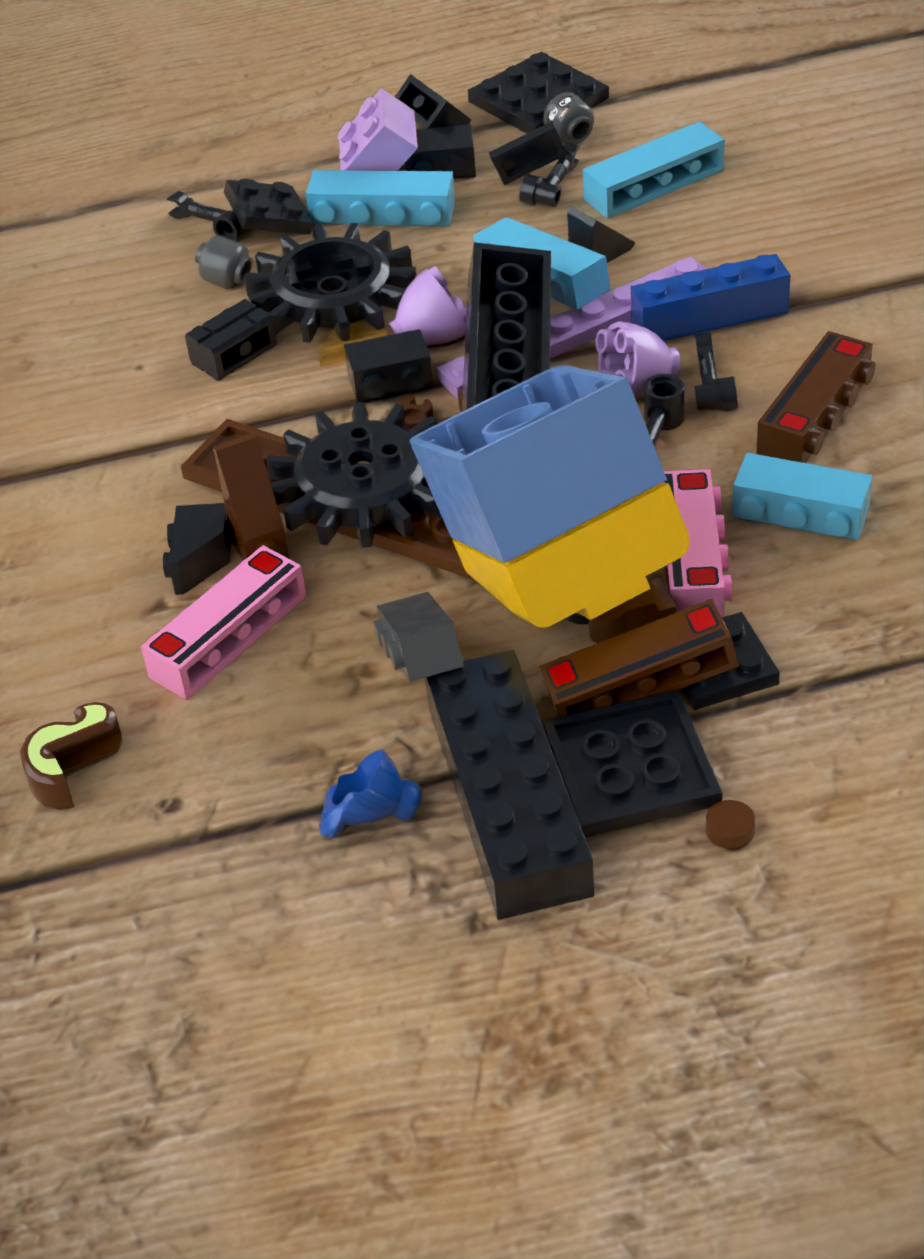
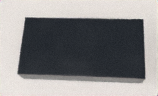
(528, 153)

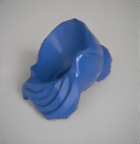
(369, 796)

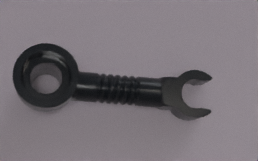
(546, 190)
(224, 222)
(713, 391)

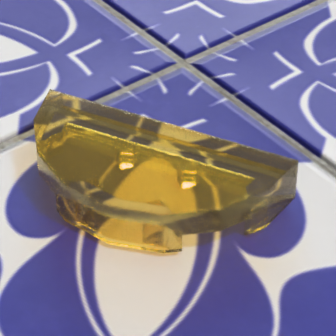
(333, 349)

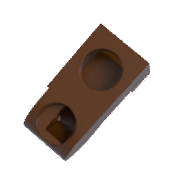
(641, 609)

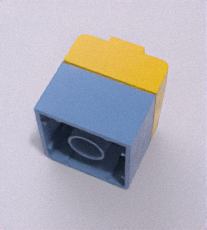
(555, 495)

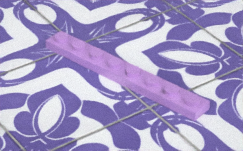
(581, 325)

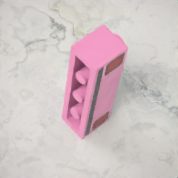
(699, 572)
(224, 622)

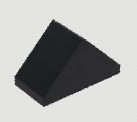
(596, 236)

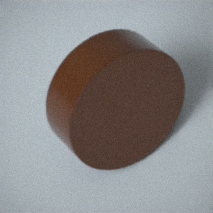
(730, 824)

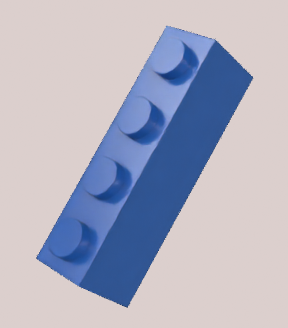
(712, 297)

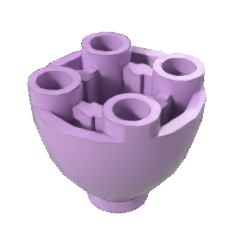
(429, 308)
(634, 354)

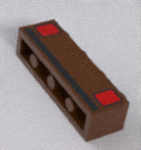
(815, 398)
(643, 661)

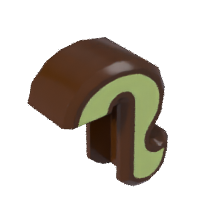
(65, 747)

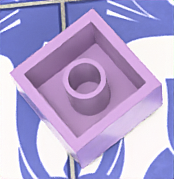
(379, 136)

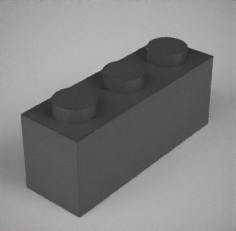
(418, 636)

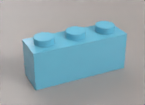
(802, 496)

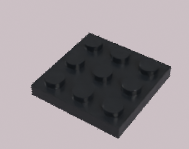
(526, 89)
(632, 763)

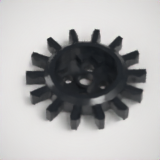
(361, 271)
(358, 496)

